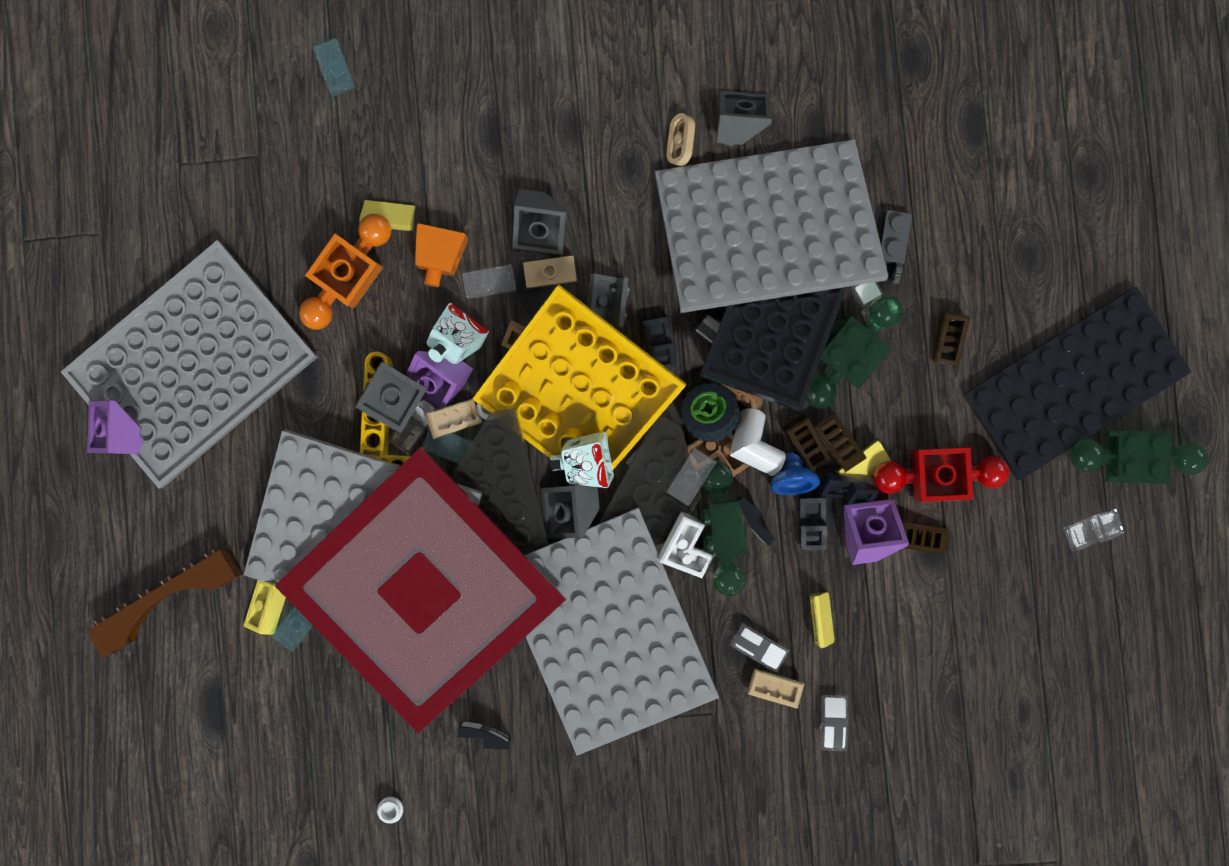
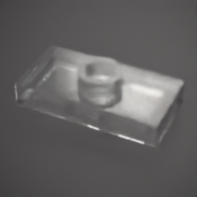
(489, 281)
(691, 476)

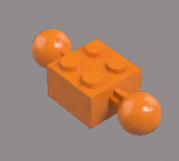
(344, 271)

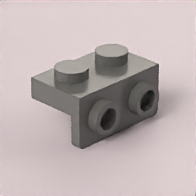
(608, 298)

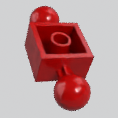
(941, 474)

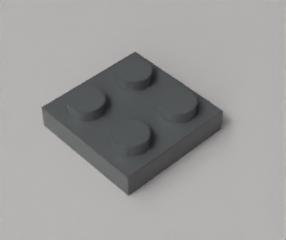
(390, 397)

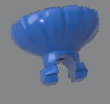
(794, 478)

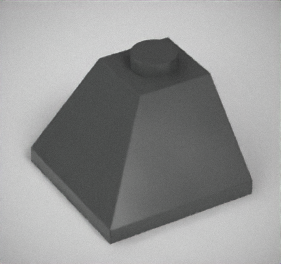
(742, 116)
(538, 223)
(569, 510)

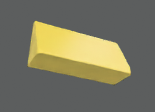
(399, 215)
(875, 455)
(264, 608)
(822, 619)

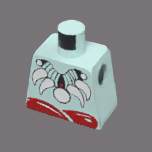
(455, 336)
(585, 461)

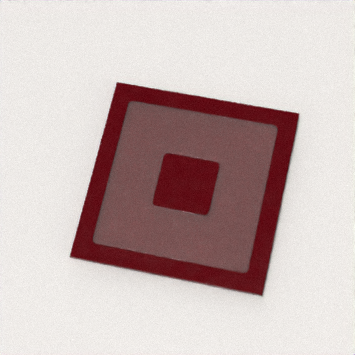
(420, 590)

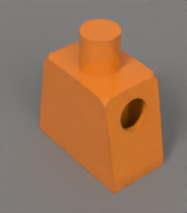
(438, 252)

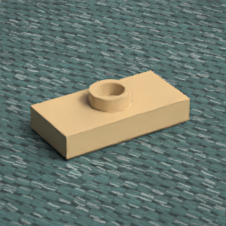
(550, 272)
(453, 418)
(775, 688)

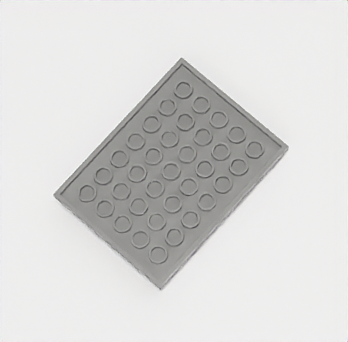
(769, 226)
(192, 361)
(308, 497)
(620, 641)

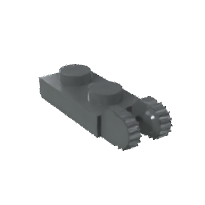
(895, 240)

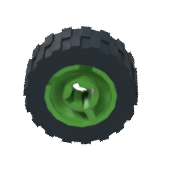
(705, 425)

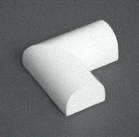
(749, 447)
(680, 550)

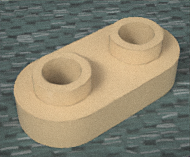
(680, 139)

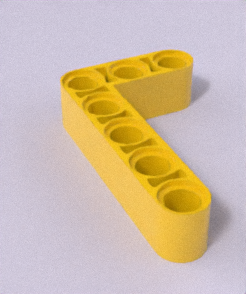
(370, 427)

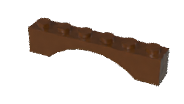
(121, 629)

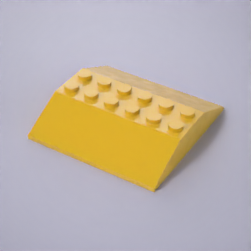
(578, 379)

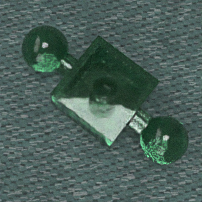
(854, 351)
(1138, 457)
(725, 531)

